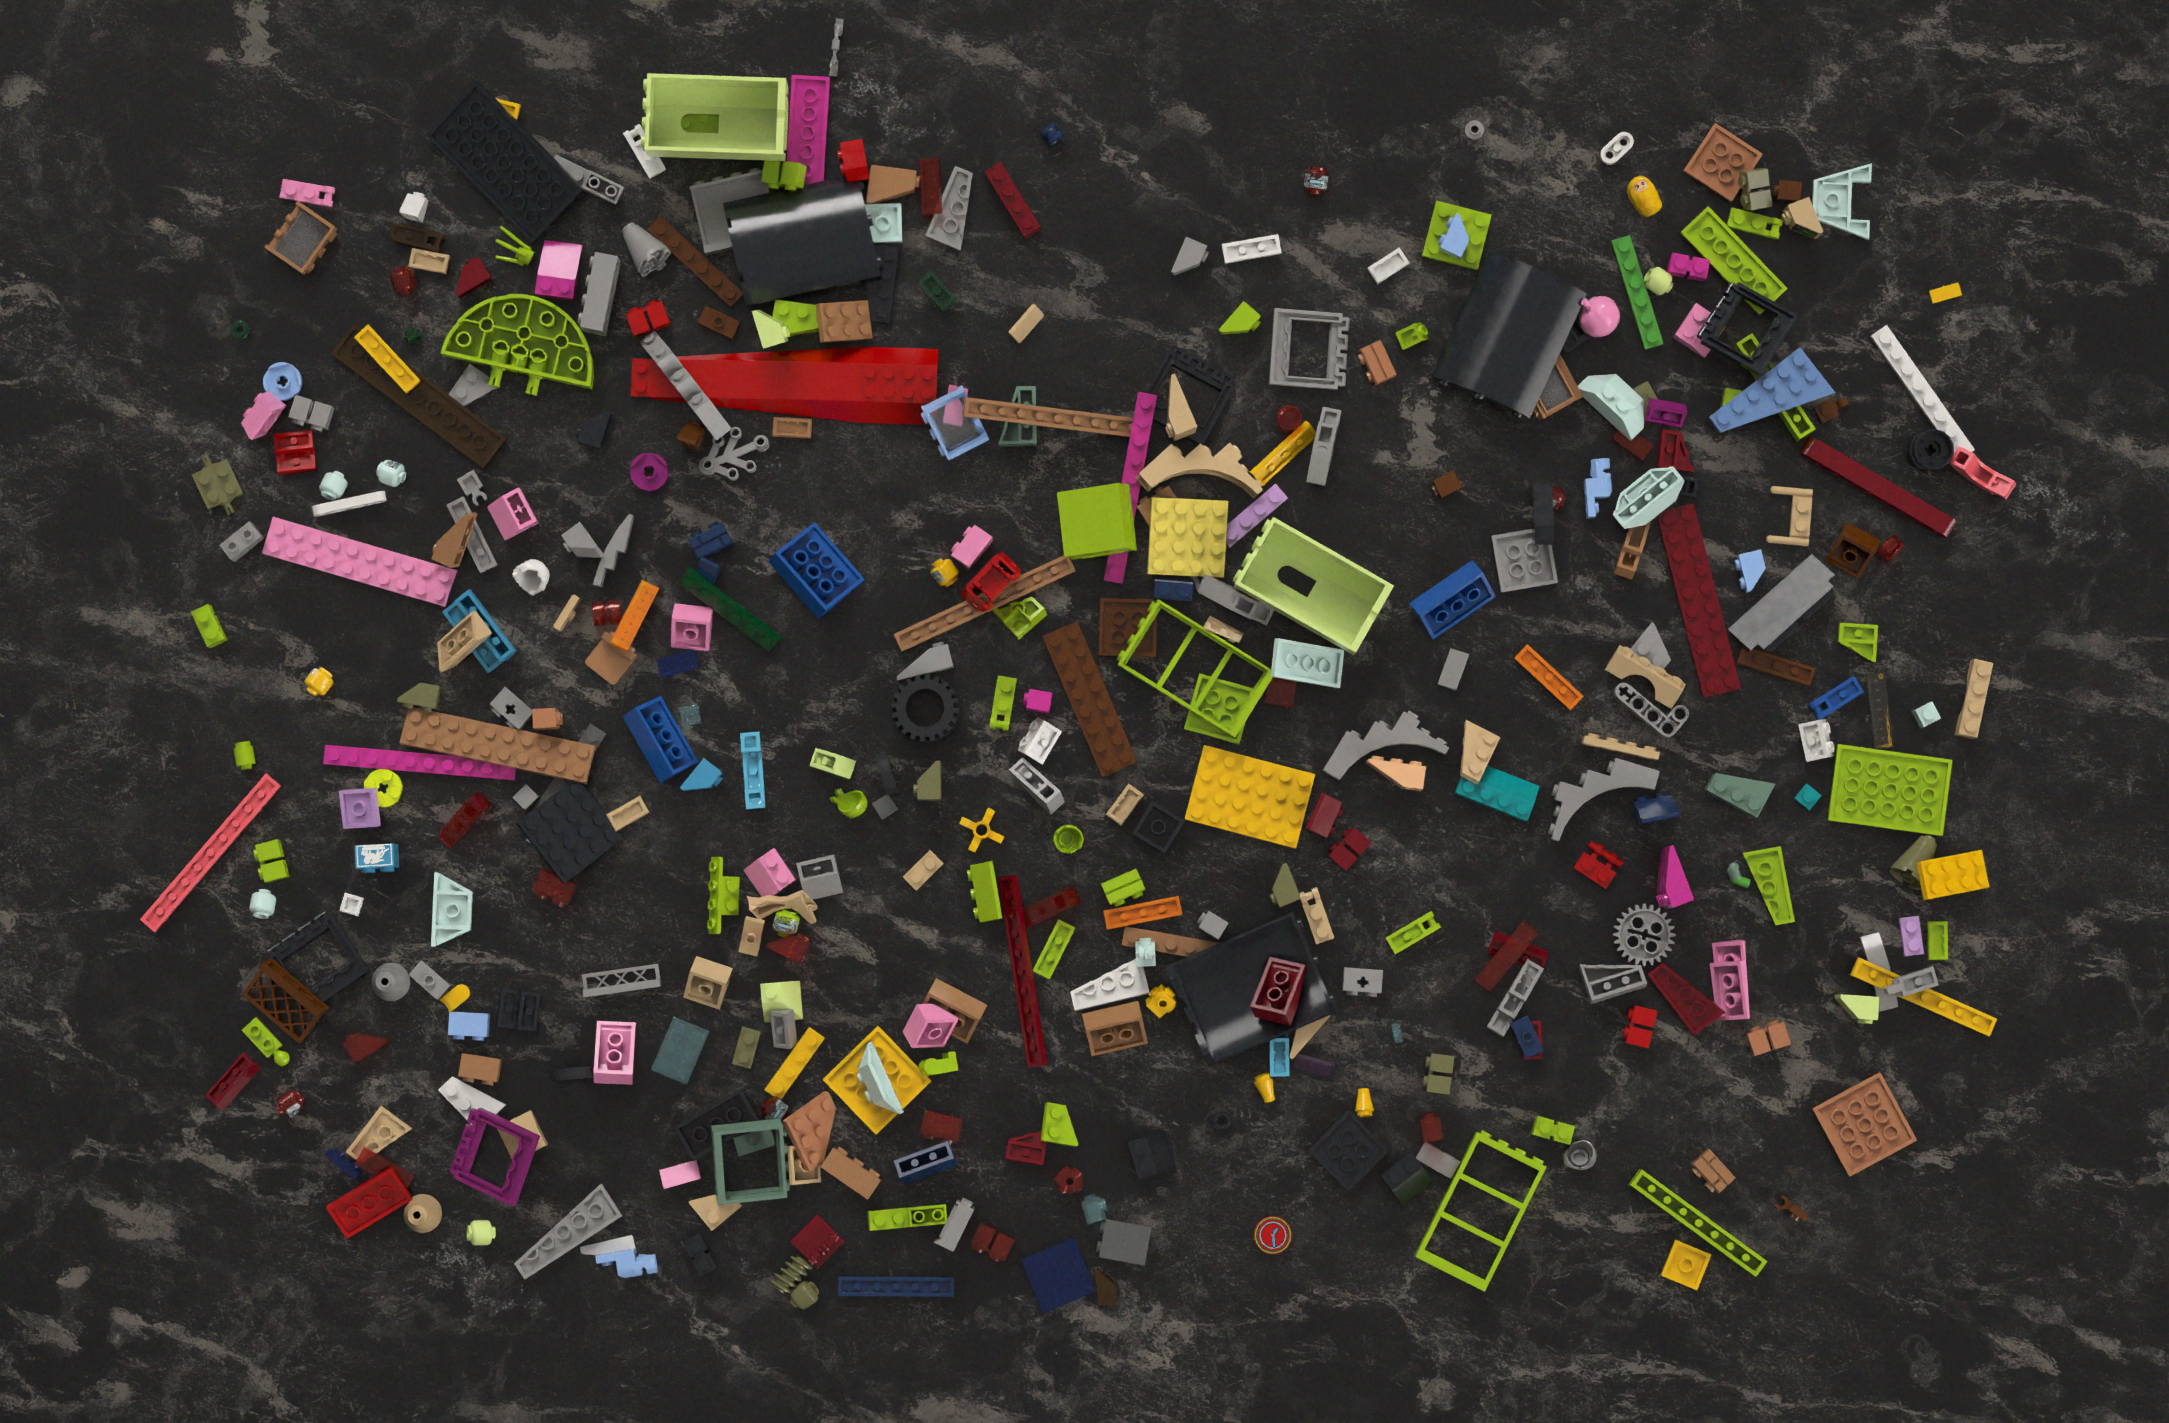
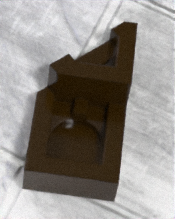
(1105, 1289)

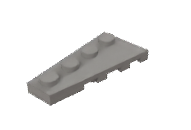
(950, 224)

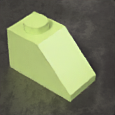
(832, 763)

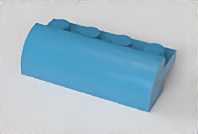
(497, 646)

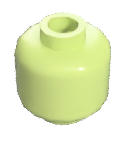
(1658, 281)
(480, 1232)

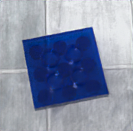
(1058, 1275)

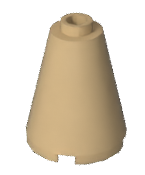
(428, 1208)

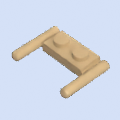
(1800, 516)

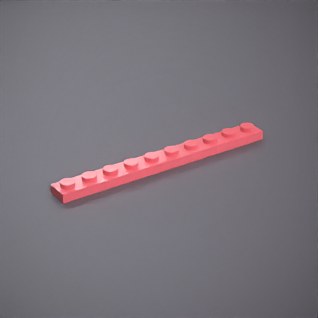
(210, 852)

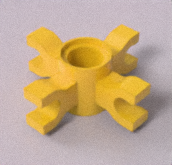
(977, 838)

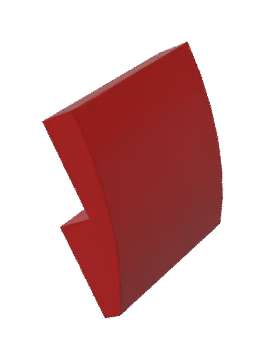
(295, 452)

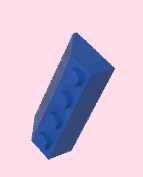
(1452, 599)
(660, 739)

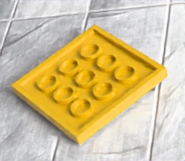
(900, 1069)

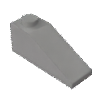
(931, 661)
(1037, 786)

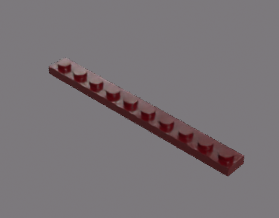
(1022, 971)

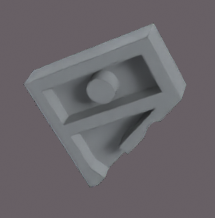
(471, 386)
(1652, 647)

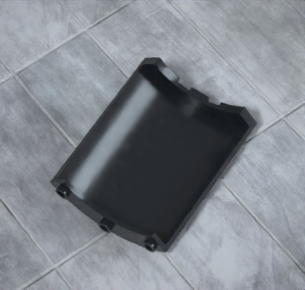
(801, 239)
(1509, 334)
(1223, 979)

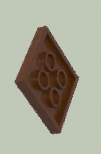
(1119, 621)

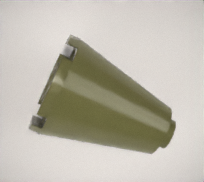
(1906, 867)

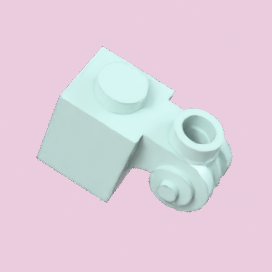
(1145, 952)

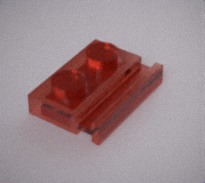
(1281, 692)

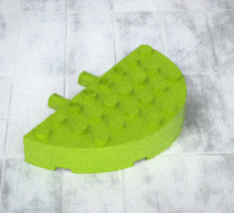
(522, 337)

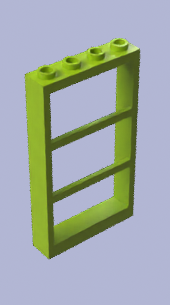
(1249, 704)
(1450, 1268)

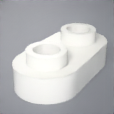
(1616, 148)

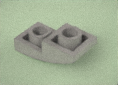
(1438, 1160)

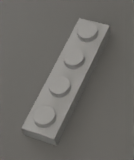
(476, 544)

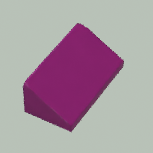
(1665, 412)

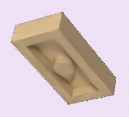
(923, 870)

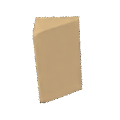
(1026, 323)

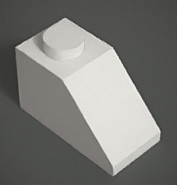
(414, 207)

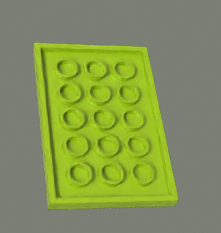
(1889, 790)

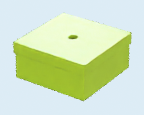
(1097, 521)

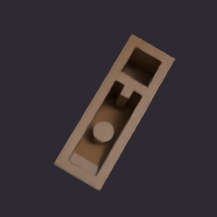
(452, 545)

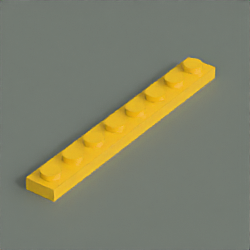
(1927, 998)

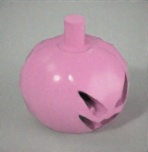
(1599, 316)

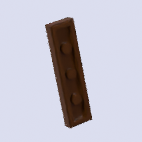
(1776, 666)

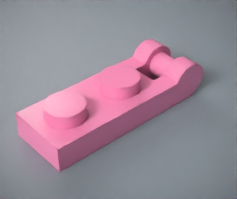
(306, 192)

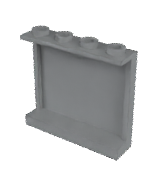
(709, 207)

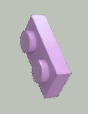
(1911, 936)

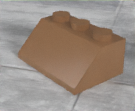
(959, 1004)
(1114, 1028)

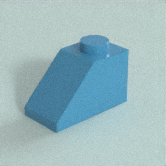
(703, 777)

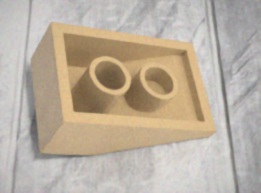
(1179, 416)

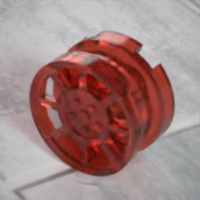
(1889, 546)

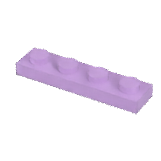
(1254, 514)

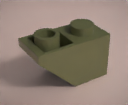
(421, 695)

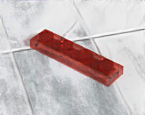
(1506, 956)

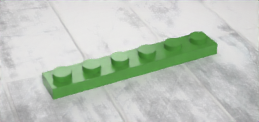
(1637, 292)

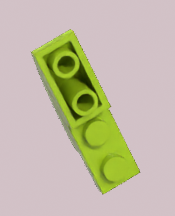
(907, 1217)

